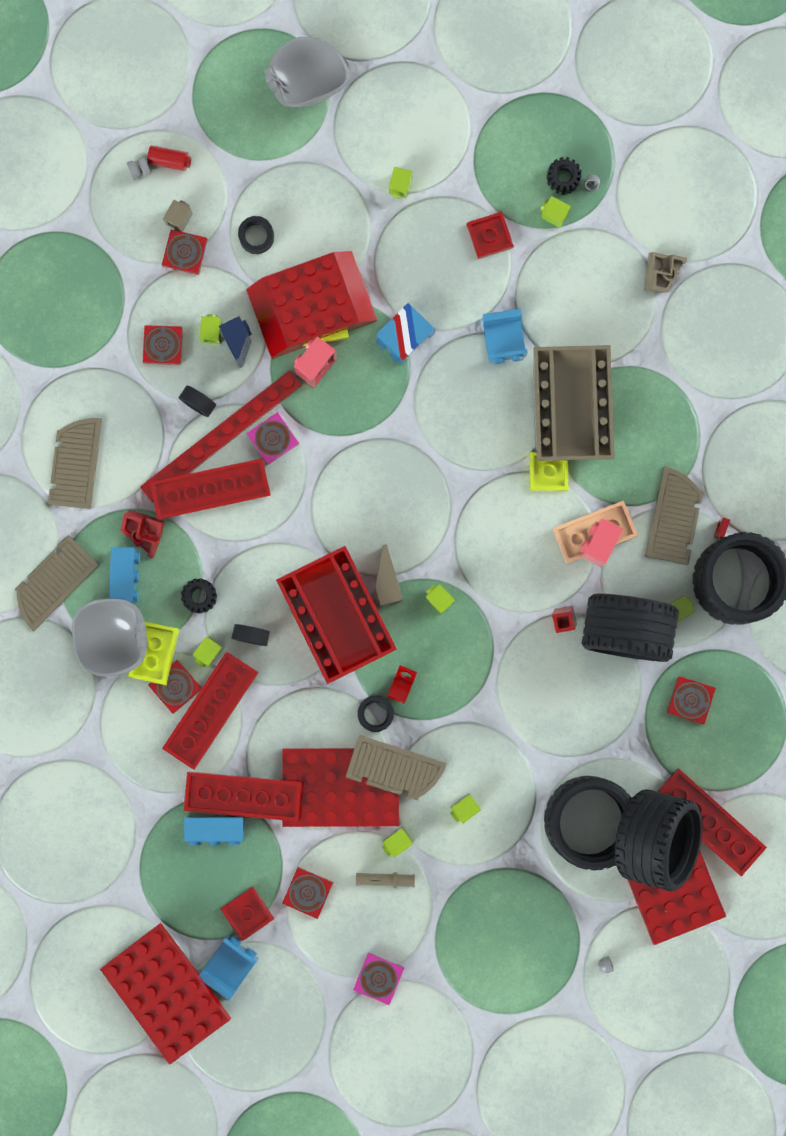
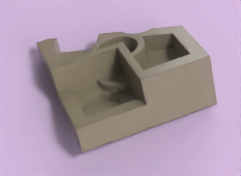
(662, 271)

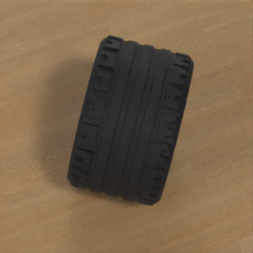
(769, 554)
(630, 627)
(552, 818)
(658, 840)

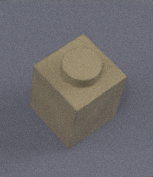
(178, 215)

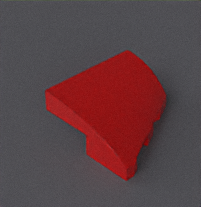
(143, 530)

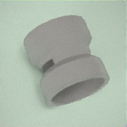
(134, 168)

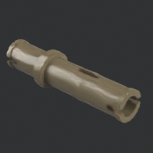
(385, 879)

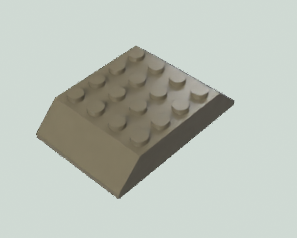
(573, 403)

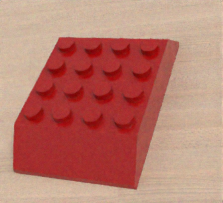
(310, 302)
(336, 614)

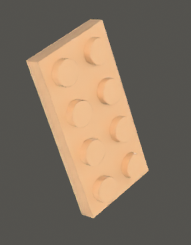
(573, 533)

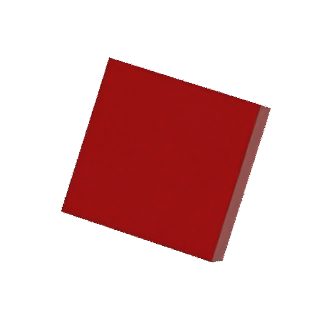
(721, 528)

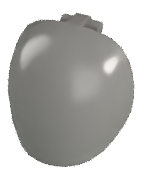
(306, 72)
(109, 637)

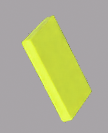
(159, 654)

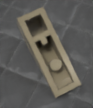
(386, 584)

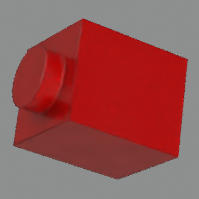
(564, 619)

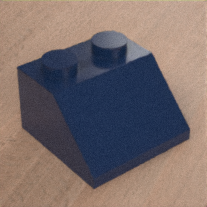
(237, 338)

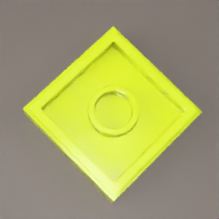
(548, 475)

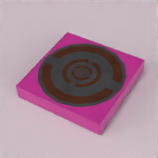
(272, 438)
(378, 978)

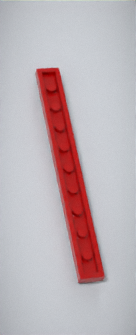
(227, 430)

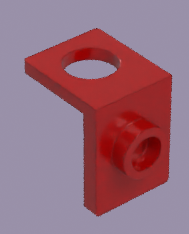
(401, 684)

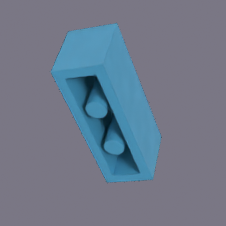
(124, 574)
(214, 830)

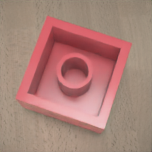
(315, 361)
(601, 542)

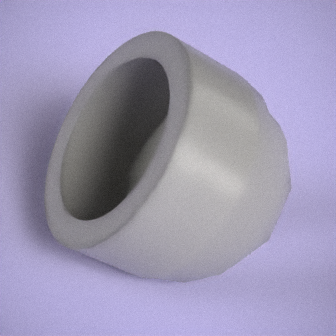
(592, 187)
(606, 965)

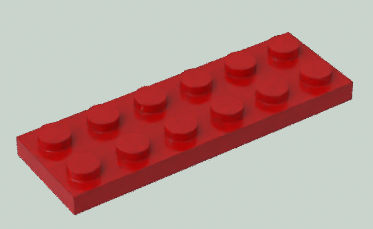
(210, 488)
(210, 710)
(243, 796)
(719, 828)

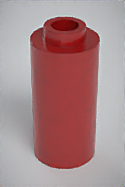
(168, 158)

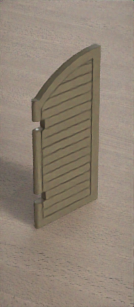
(75, 464)
(674, 518)
(53, 582)
(393, 768)

